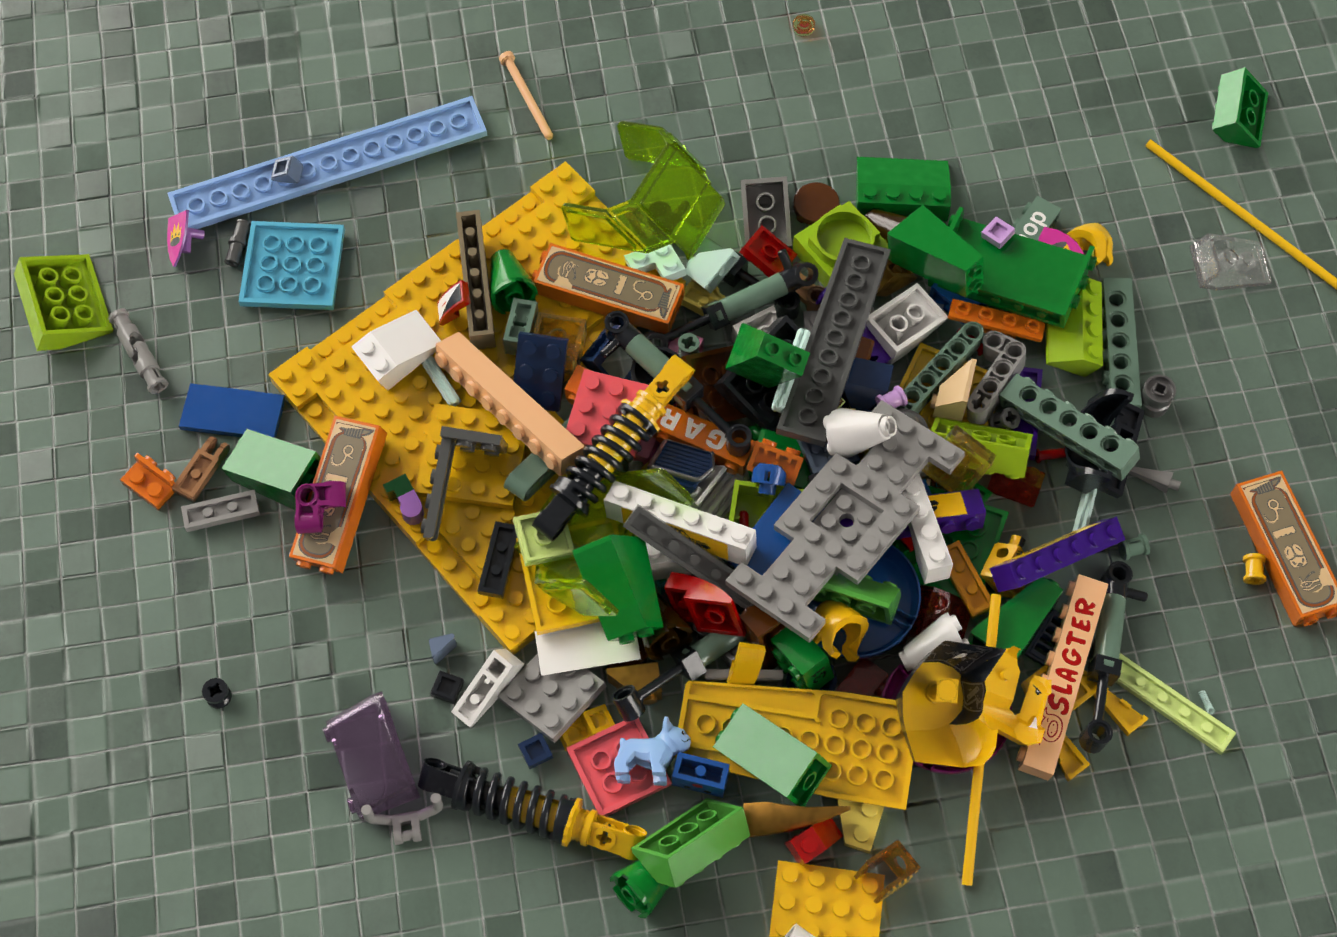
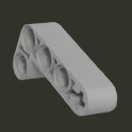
(992, 381)

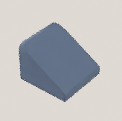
(287, 170)
(442, 646)

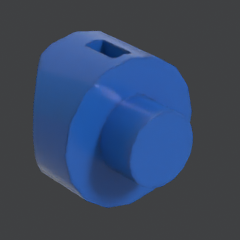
(760, 476)

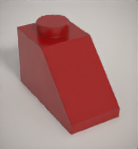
(813, 841)

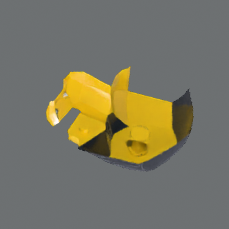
(960, 704)

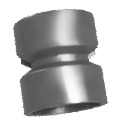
(1157, 395)

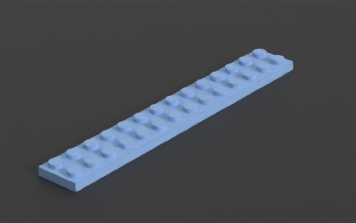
(331, 163)

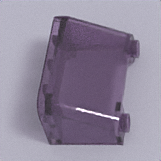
(371, 756)

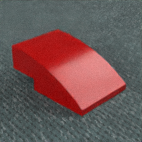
(703, 605)

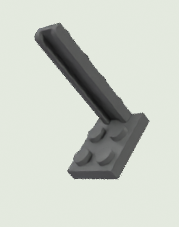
(468, 442)

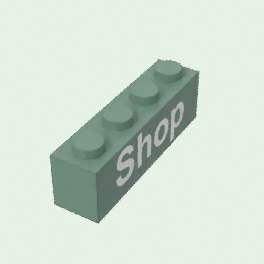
(1036, 217)

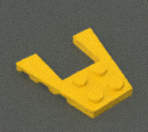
(1128, 720)

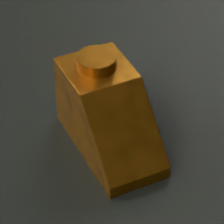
(894, 279)
(638, 676)

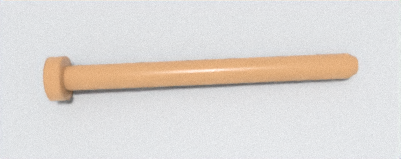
(507, 59)

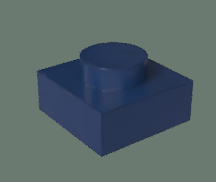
(535, 750)

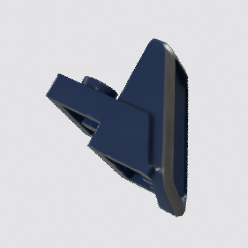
(683, 462)

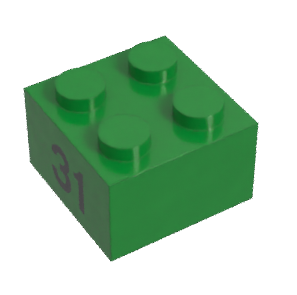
(802, 660)

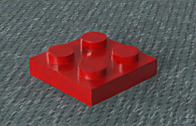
(763, 251)

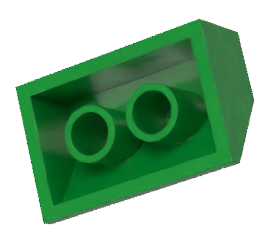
(1240, 109)

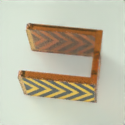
(889, 856)

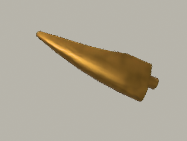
(776, 818)

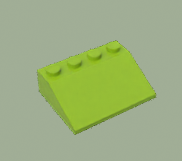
(61, 300)

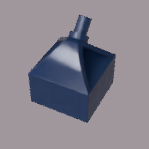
(866, 382)

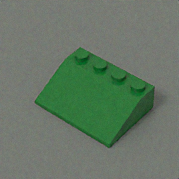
(903, 186)

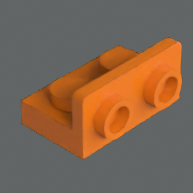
(767, 453)
(149, 481)

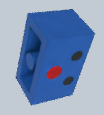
(700, 774)

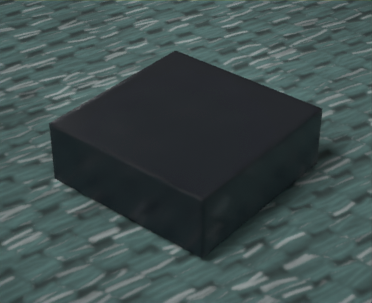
(447, 687)

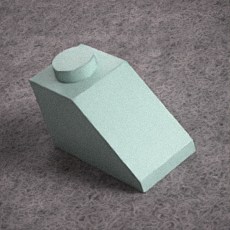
(711, 267)

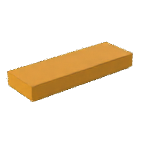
(968, 582)

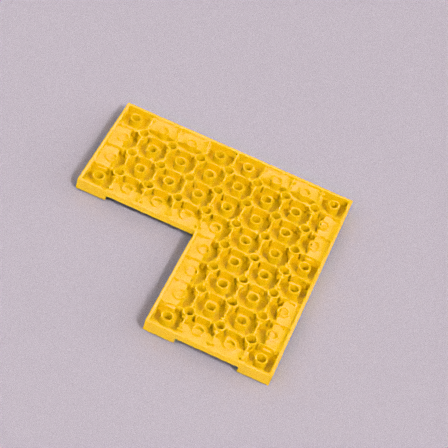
(336, 382)

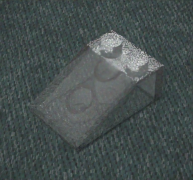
(1229, 262)

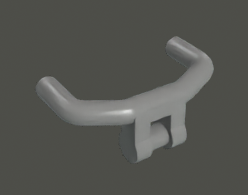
(409, 818)

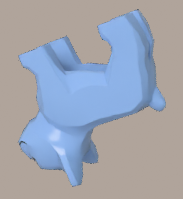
(651, 753)

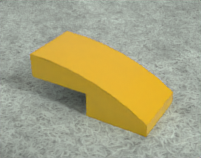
(746, 664)
(586, 725)

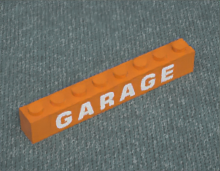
(685, 429)

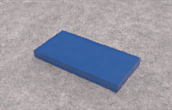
(231, 411)
(770, 542)

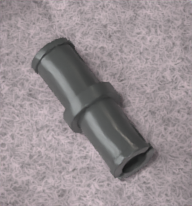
(237, 242)

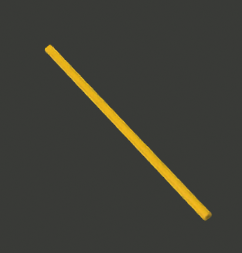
(1242, 213)
(977, 777)

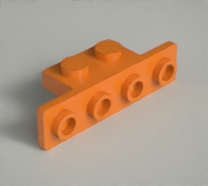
(997, 320)

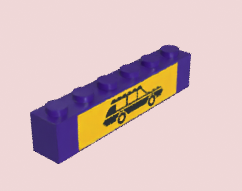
(953, 512)
(1057, 554)

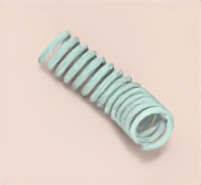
(1207, 704)

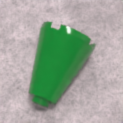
(509, 281)
(638, 889)

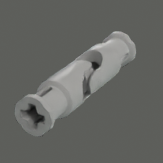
(138, 351)

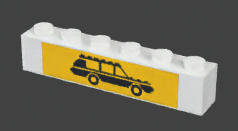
(713, 533)

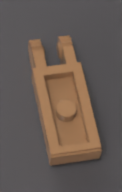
(200, 469)

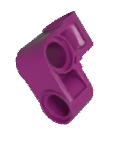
(326, 495)

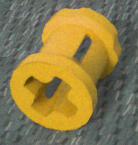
(1254, 569)

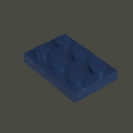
(541, 368)

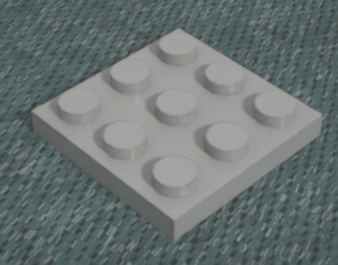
(551, 700)

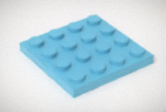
(292, 265)

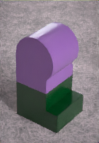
(410, 504)

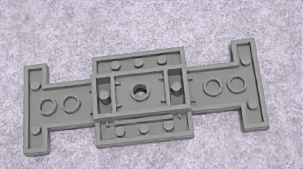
(824, 547)

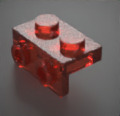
(1021, 490)

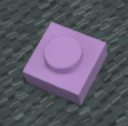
(998, 232)

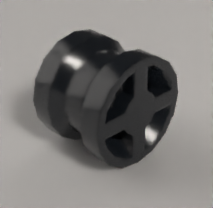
(219, 698)

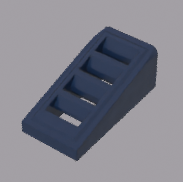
(1031, 652)

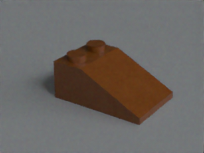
(759, 630)

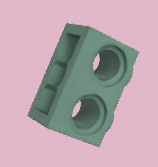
(521, 318)

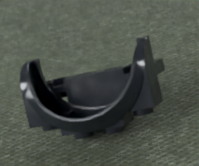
(1128, 419)

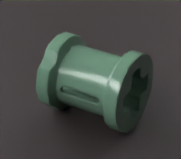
(688, 341)
(1134, 547)

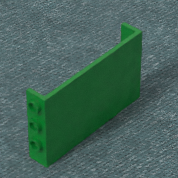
(1026, 274)

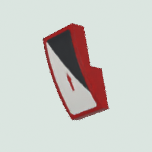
(452, 301)

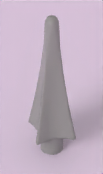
(1160, 479)

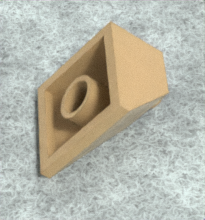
(954, 393)

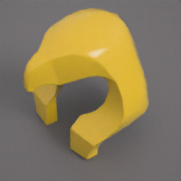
(1097, 236)
(841, 616)

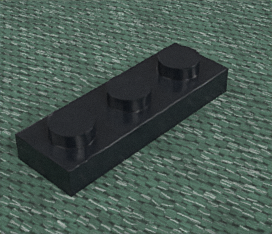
(498, 561)

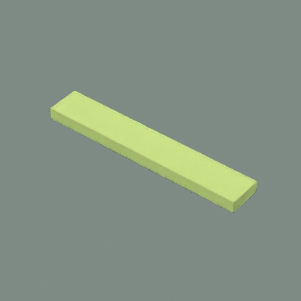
(1174, 706)

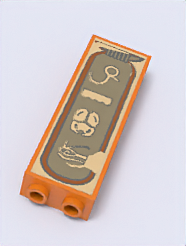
(608, 287)
(349, 457)
(1290, 548)

